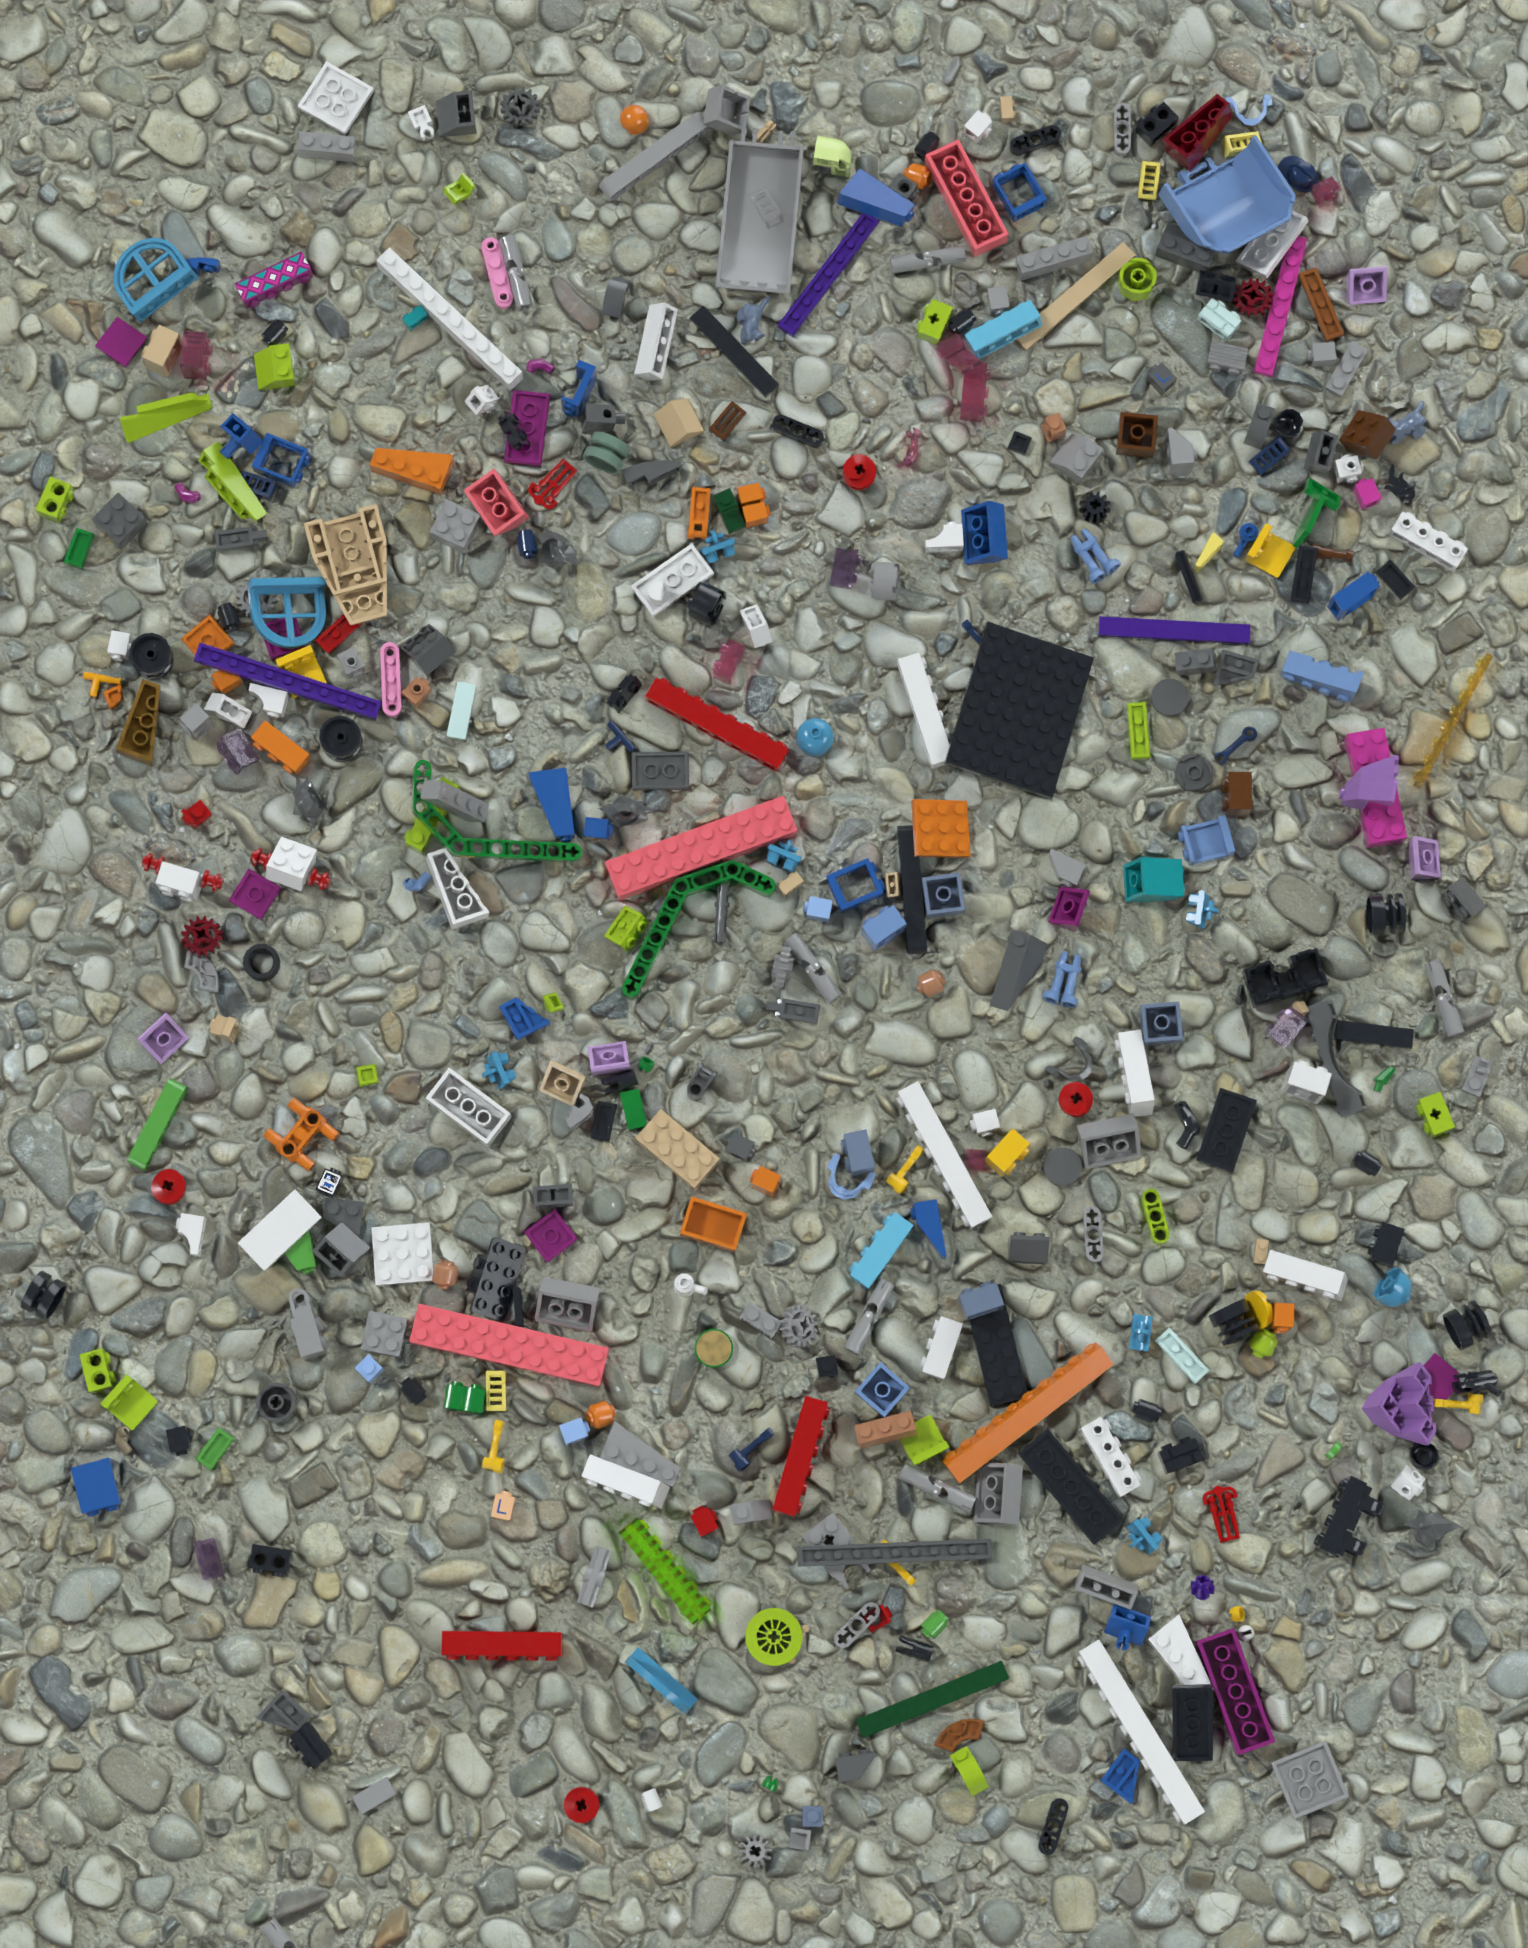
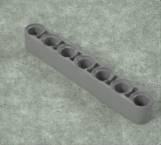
(654, 156)

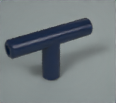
(620, 737)

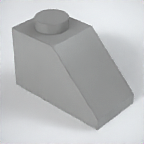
(1066, 868)
(751, 1511)

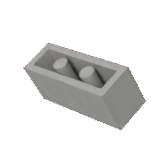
(327, 147)
(1106, 1587)

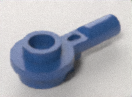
(1248, 533)

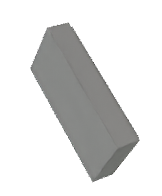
(374, 1795)

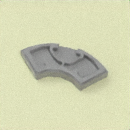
(204, 971)

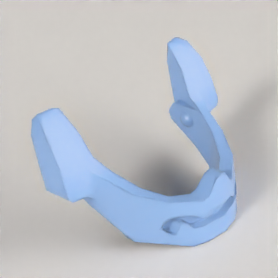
(1267, 101)
(840, 1191)

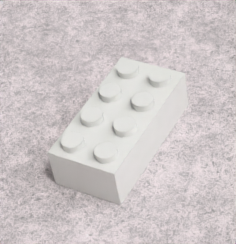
(468, 1107)

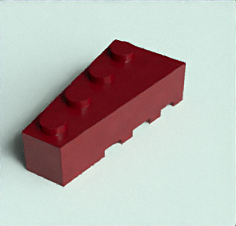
(1198, 132)

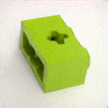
(933, 332)
(1436, 1104)

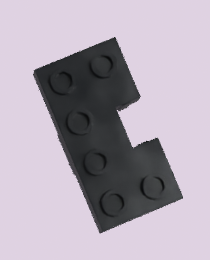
(1269, 987)
(1352, 1498)

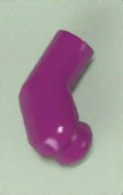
(539, 364)
(187, 496)

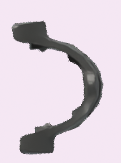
(1084, 1073)

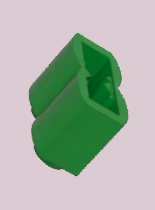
(464, 1398)

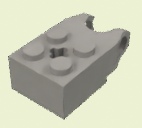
(307, 1327)
(831, 1527)

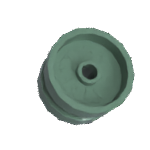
(606, 453)

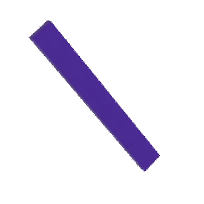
(828, 274)
(1174, 630)

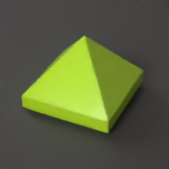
(552, 1002)

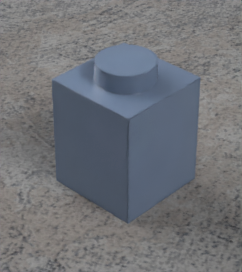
(812, 1816)

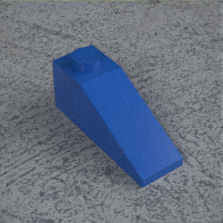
(928, 1221)

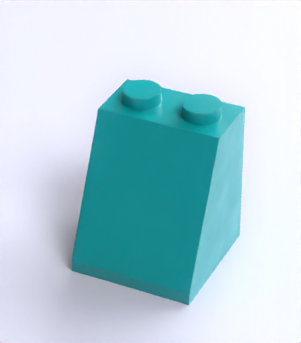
(1153, 879)

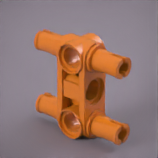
(301, 1134)

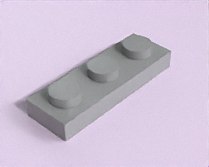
(1346, 369)

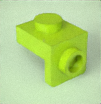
(459, 190)

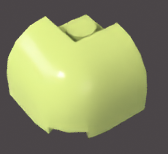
(833, 154)

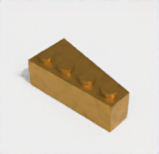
(139, 731)

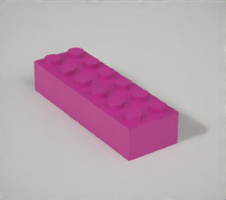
(1379, 822)

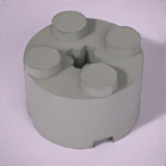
(886, 581)

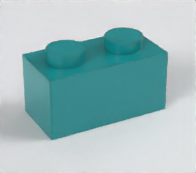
(415, 317)

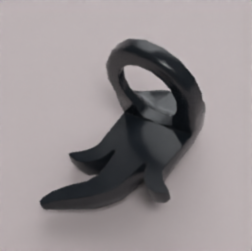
(1401, 489)

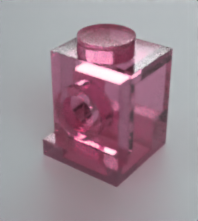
(1325, 191)

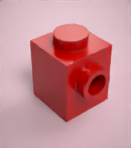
(704, 1520)

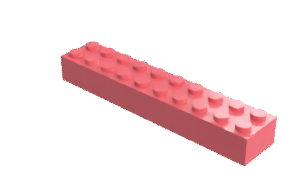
(701, 848)
(509, 1345)

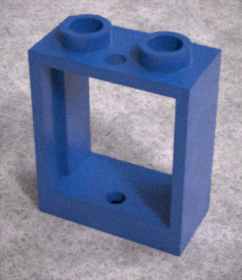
(1028, 207)
(263, 454)
(1353, 595)
(838, 895)

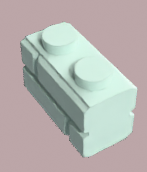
(1219, 319)

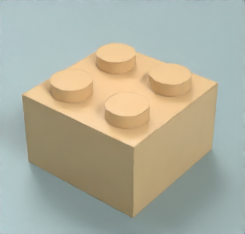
(162, 351)

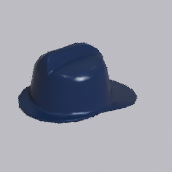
(1298, 173)

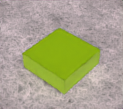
(367, 1075)

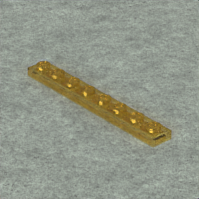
(1447, 726)

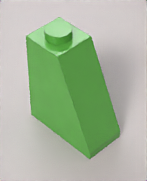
(302, 1256)

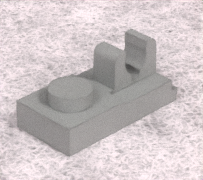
(1476, 1076)

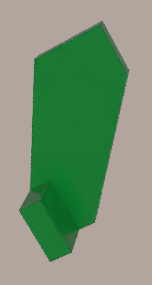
(1321, 496)

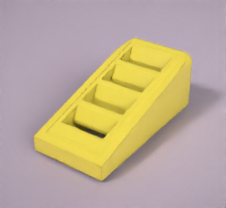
(1229, 144)
(1149, 165)
(1212, 546)
(489, 1374)

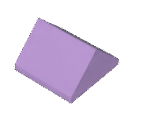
(1367, 285)
(1424, 858)
(163, 1038)
(608, 1058)

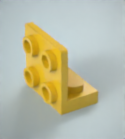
(1270, 552)
(302, 663)

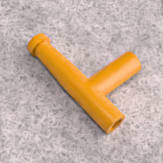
(96, 679)

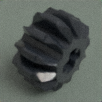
(1101, 510)

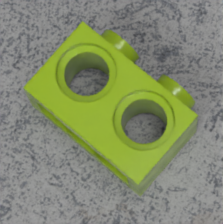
(50, 499)
(92, 1372)

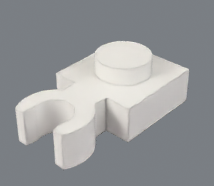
(420, 120)

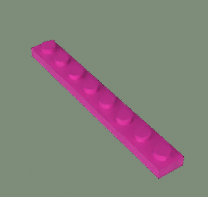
(1279, 309)

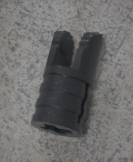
(624, 1080)
(919, 1651)

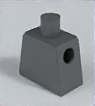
(600, 418)

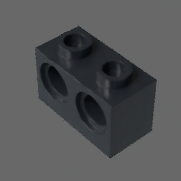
(1159, 126)
(1215, 285)
(271, 1555)

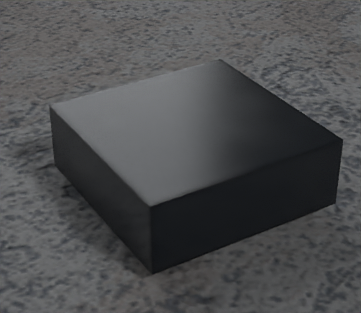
(1019, 443)

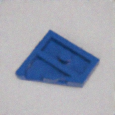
(522, 1019)
(1122, 1775)

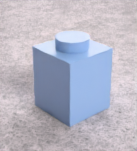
(818, 909)
(369, 1368)
(574, 1431)

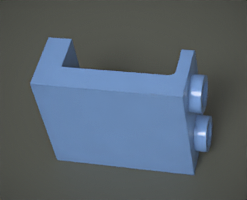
(1206, 841)

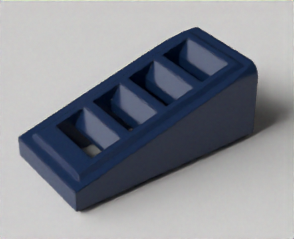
(1277, 442)
(272, 485)

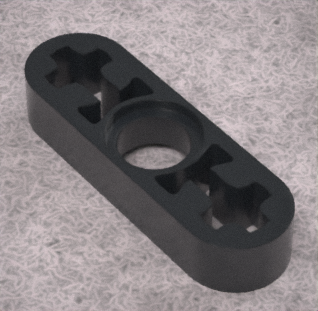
(1031, 147)
(812, 431)
(1045, 1829)

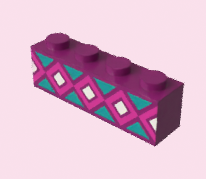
(273, 280)

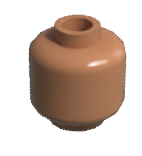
(931, 983)
(445, 1274)

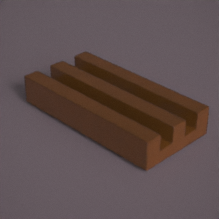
(718, 432)

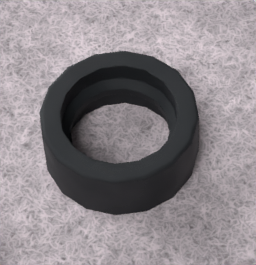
(261, 948)

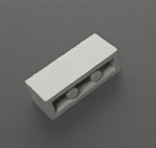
(941, 1348)

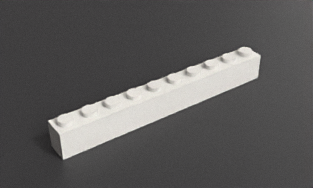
(449, 319)
(1141, 1732)

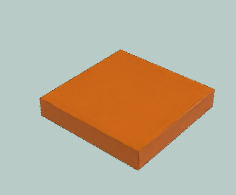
(208, 633)

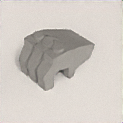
(577, 1115)

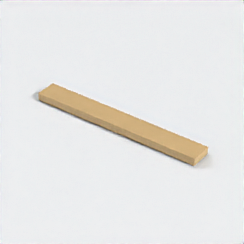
(1078, 293)

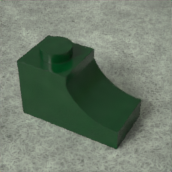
(728, 511)

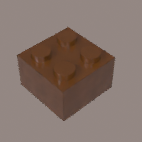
(1367, 434)
(1136, 435)
(1238, 794)

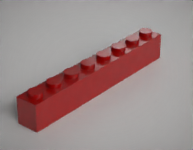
(716, 724)

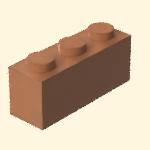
(886, 1430)

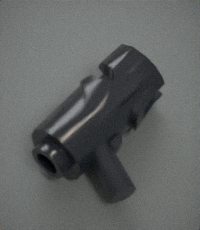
(1476, 1382)

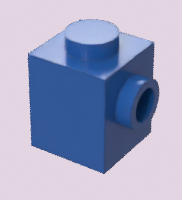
(598, 828)

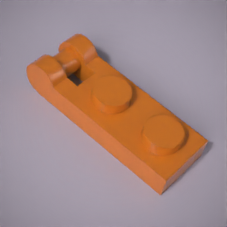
(699, 512)

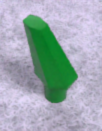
(1383, 1078)

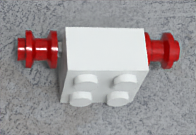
(291, 865)
(180, 880)

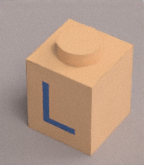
(503, 1506)

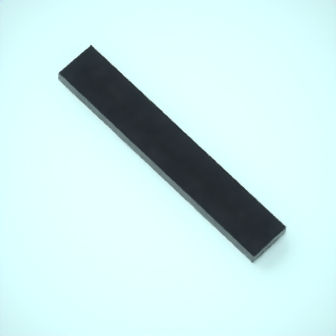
(734, 351)

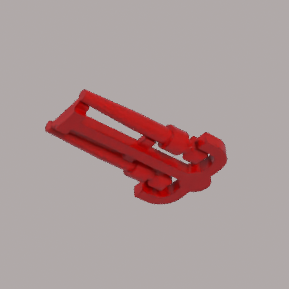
(538, 499)
(1218, 1491)

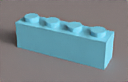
(1003, 329)
(881, 1250)

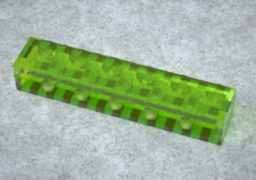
(665, 1571)

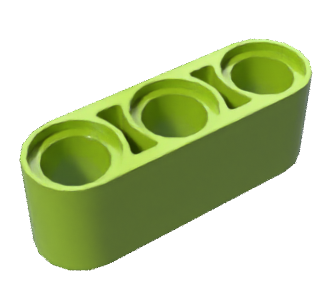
(1157, 1207)

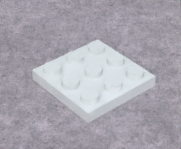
(335, 98)
(402, 1254)

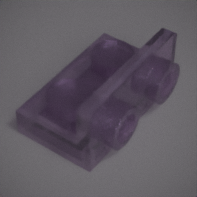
(843, 569)
(236, 750)
(1287, 1027)
(208, 1559)

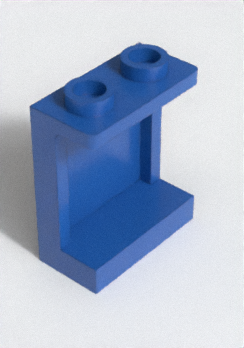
(588, 377)
(96, 1487)

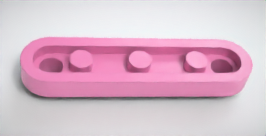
(497, 273)
(391, 679)

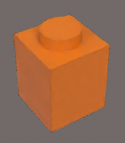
(224, 681)

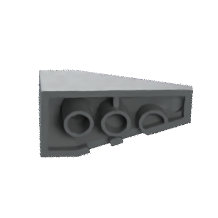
(1020, 961)

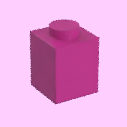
(1366, 493)

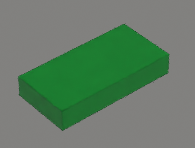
(79, 548)
(633, 1109)

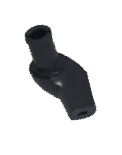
(1189, 1122)

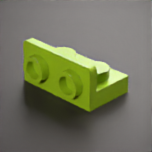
(627, 928)

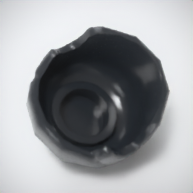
(1288, 424)
(1423, 1456)

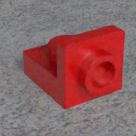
(196, 814)

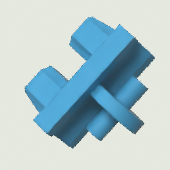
(710, 551)
(775, 853)
(1203, 909)
(495, 1070)
(1140, 1332)
(1141, 1537)

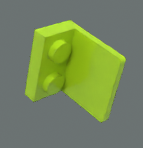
(129, 1402)
(925, 1444)

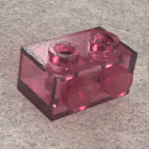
(729, 661)

